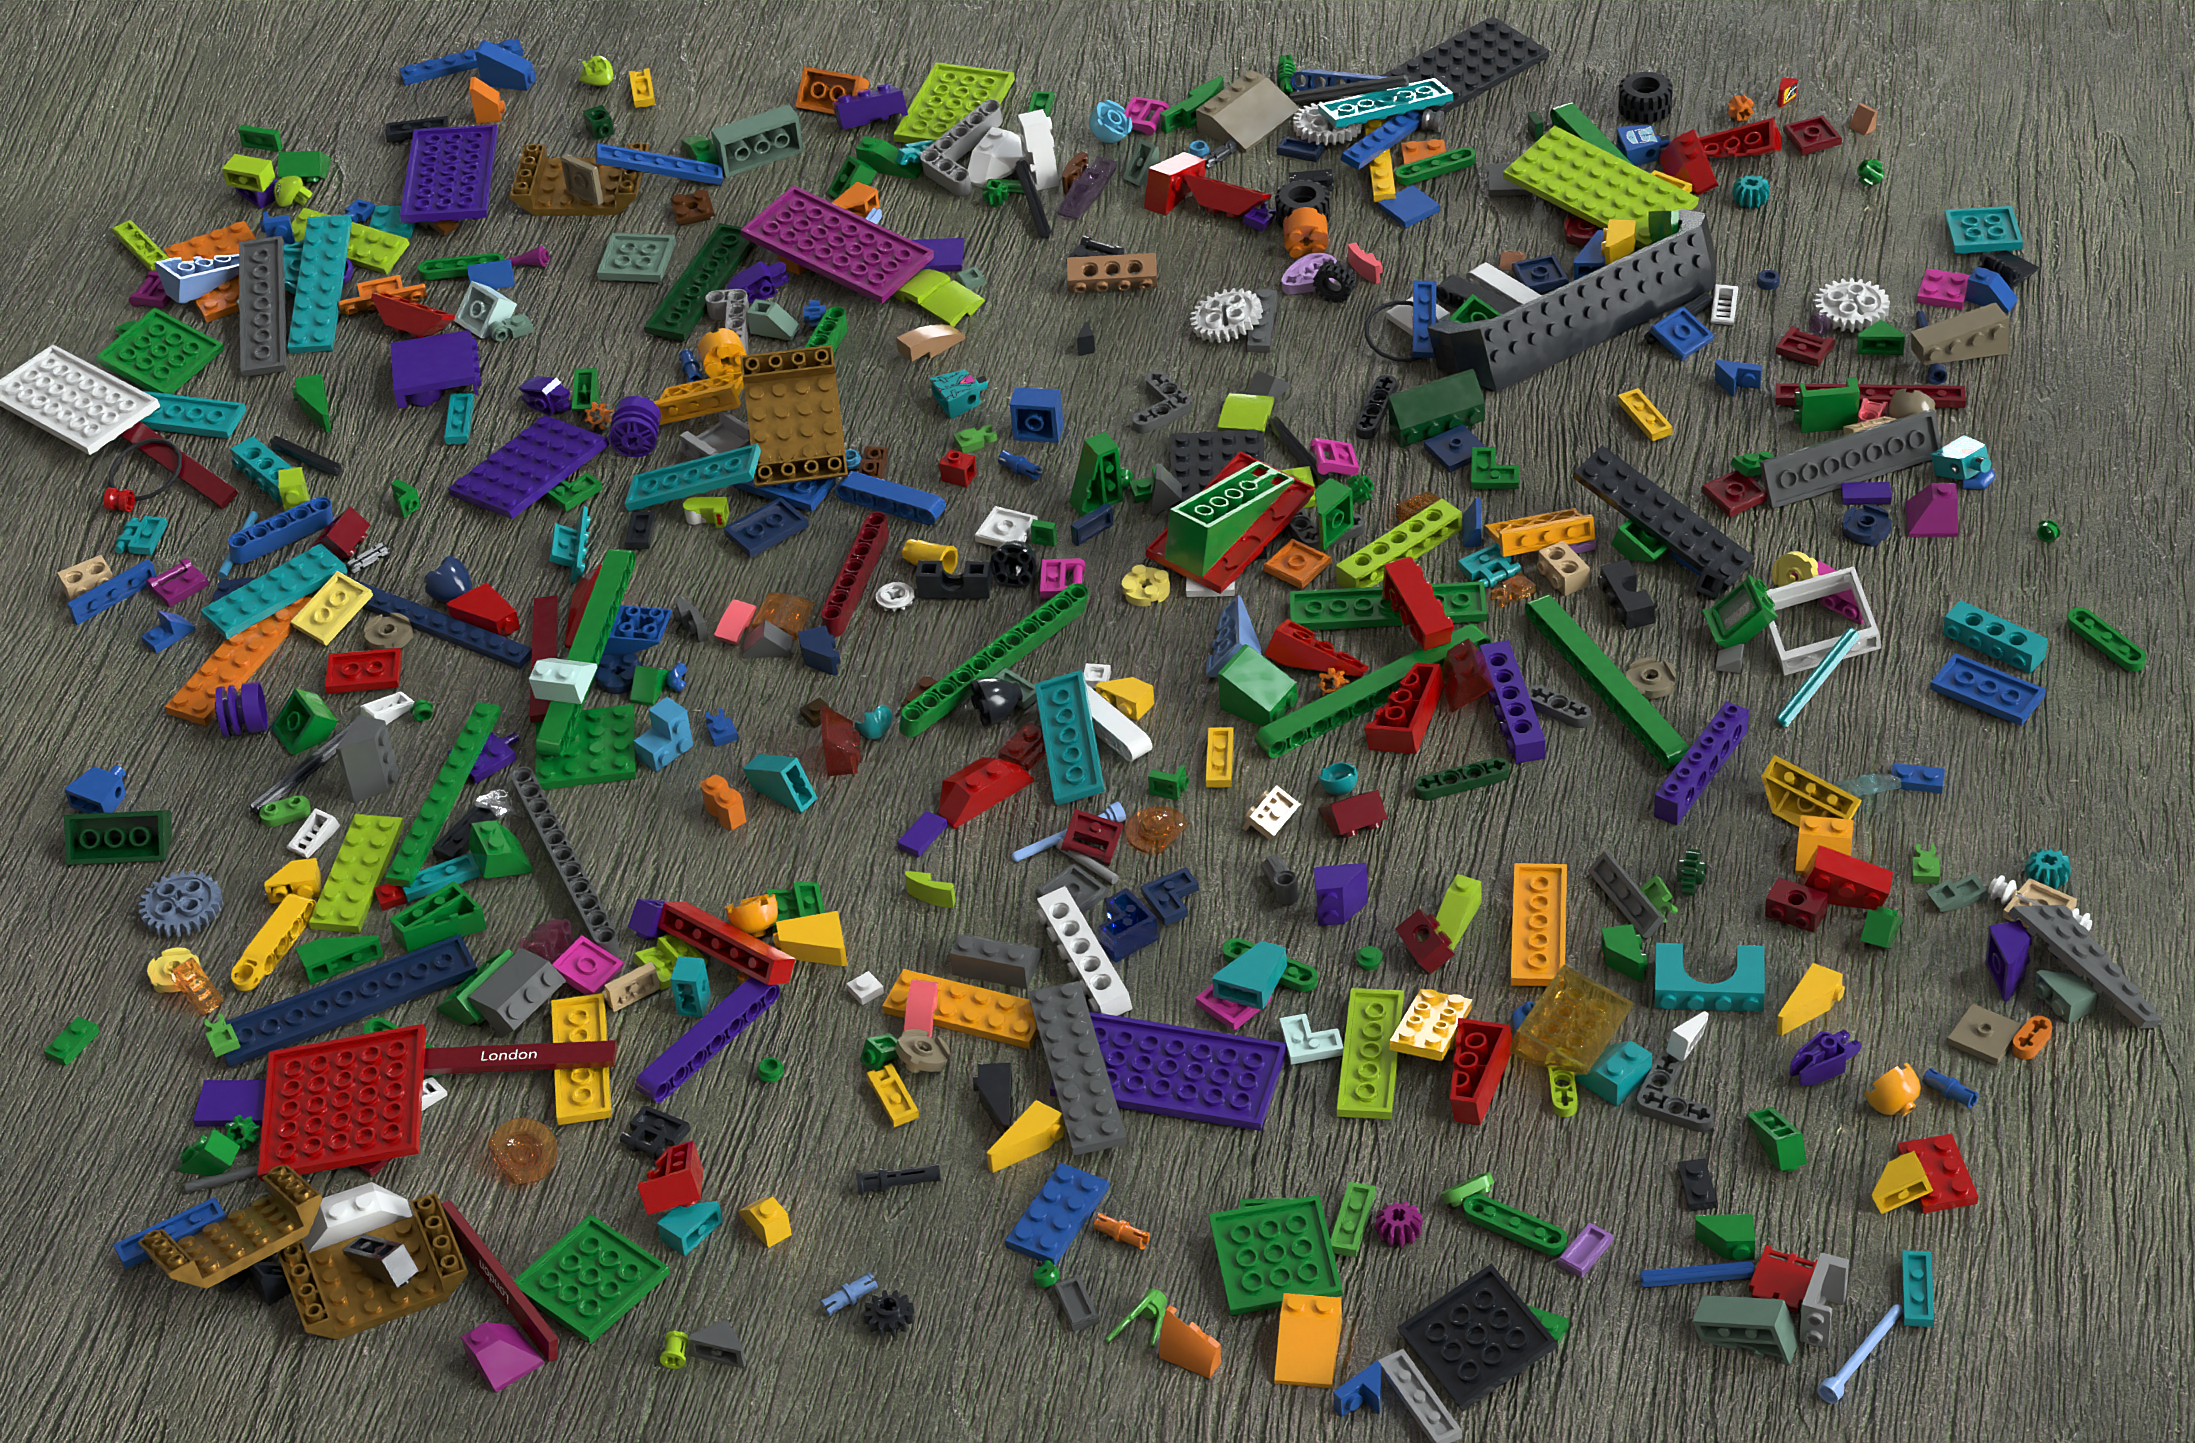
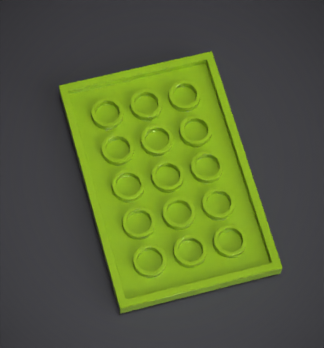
(949, 97)

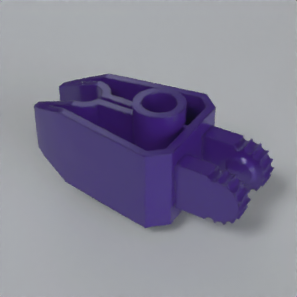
(760, 280)
(546, 395)
(1823, 1057)

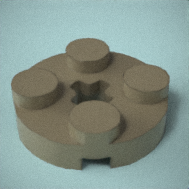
(397, 628)
(1662, 677)
(922, 1051)

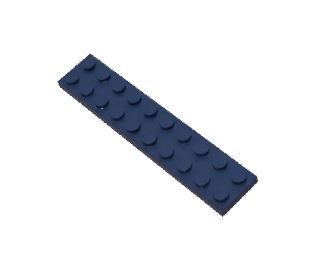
(350, 998)

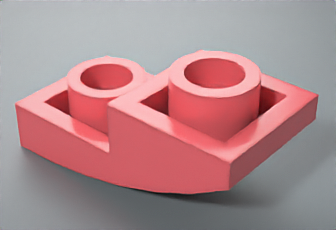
(1364, 264)
(734, 621)
(921, 1005)

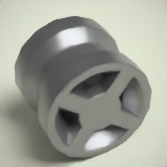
(1432, 120)

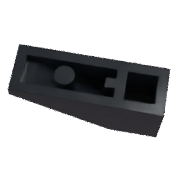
(995, 1093)
(382, 1259)

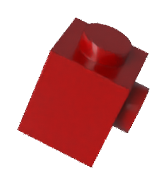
(957, 468)

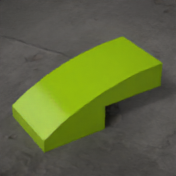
(932, 892)

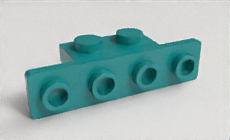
(568, 545)

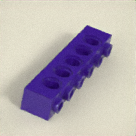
(1513, 704)
(1701, 763)

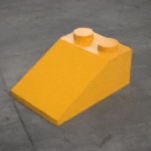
(1308, 1340)

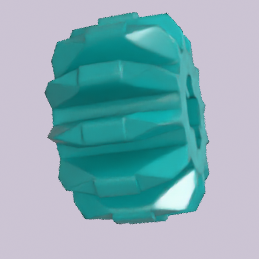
(1751, 191)
(2048, 867)

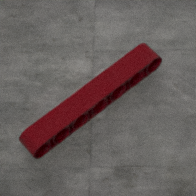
(855, 573)

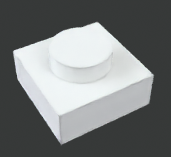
(1096, 673)
(865, 988)

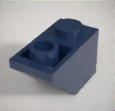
(818, 650)

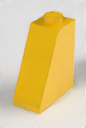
(812, 939)

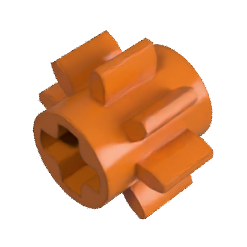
(1740, 108)
(592, 418)
(1326, 683)

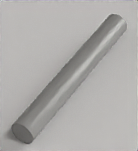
(1091, 865)

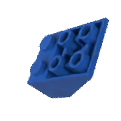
(636, 629)

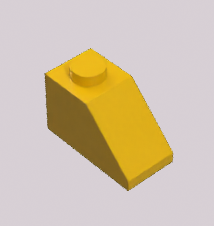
(1901, 1183)
(767, 1220)

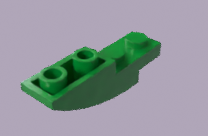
(1185, 112)

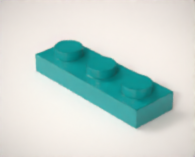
(459, 418)
(440, 875)
(1917, 1288)

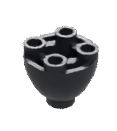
(1014, 564)
(994, 698)

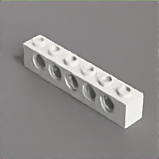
(1083, 952)

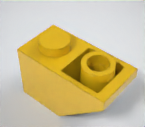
(1618, 239)
(1128, 696)
(296, 877)

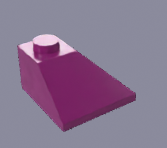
(1933, 511)
(500, 1354)

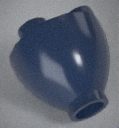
(448, 580)

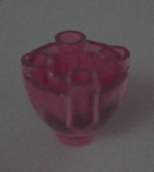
(549, 939)

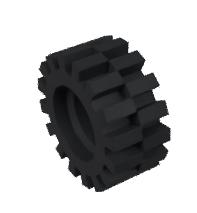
(1339, 273)

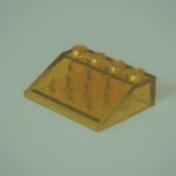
(1570, 1023)

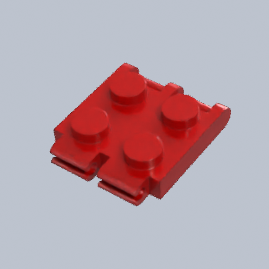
(1782, 1278)

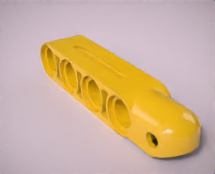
(272, 941)

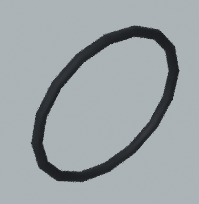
(1366, 331)
(143, 442)

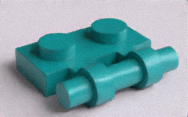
(141, 536)
(1484, 562)

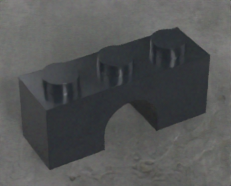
(935, 582)
(1620, 585)

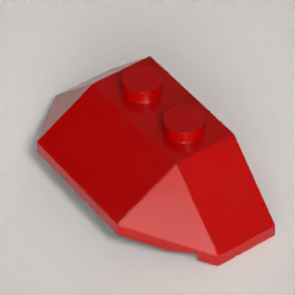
(1688, 162)
(1225, 196)
(409, 315)
(979, 788)

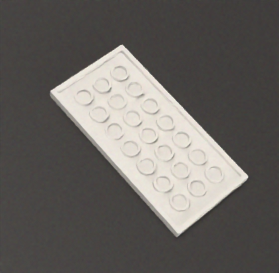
(73, 399)

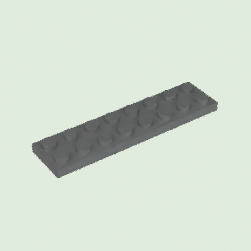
(262, 306)
(1850, 458)
(1077, 1068)

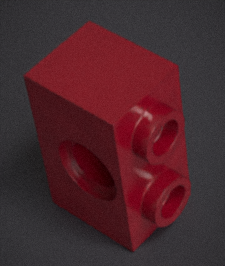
(1796, 904)
(1425, 940)

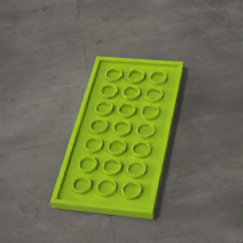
(1594, 183)

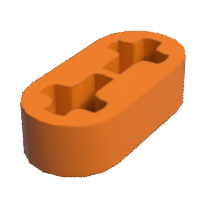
(2037, 1040)

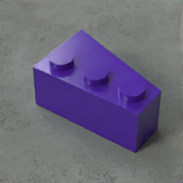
(869, 106)

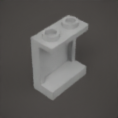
(722, 437)
(1826, 1284)

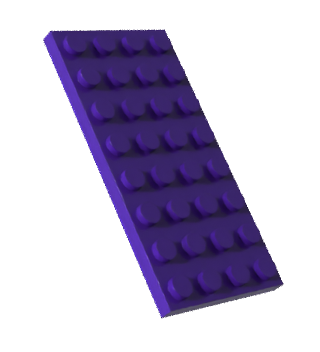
(449, 174)
(1188, 1070)

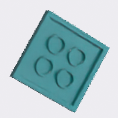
(1983, 229)

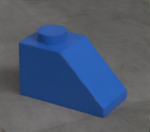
(1989, 287)

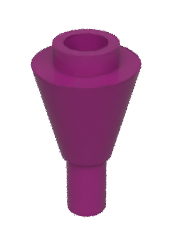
(535, 257)

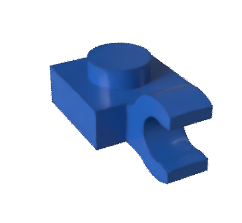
(360, 210)

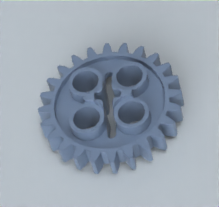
(180, 903)

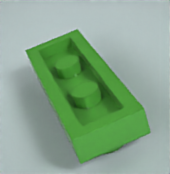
(1353, 1218)

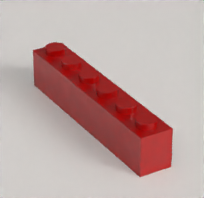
(726, 943)

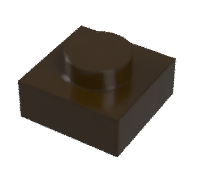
(812, 713)

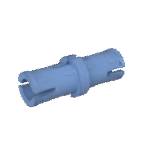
(849, 1294)

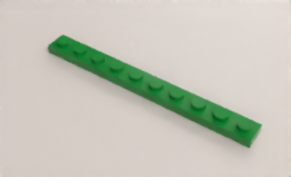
(443, 795)

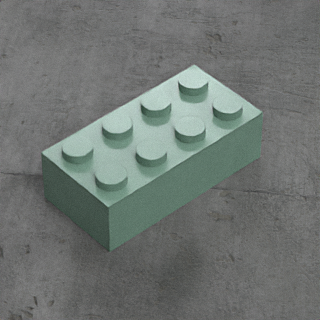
(758, 140)

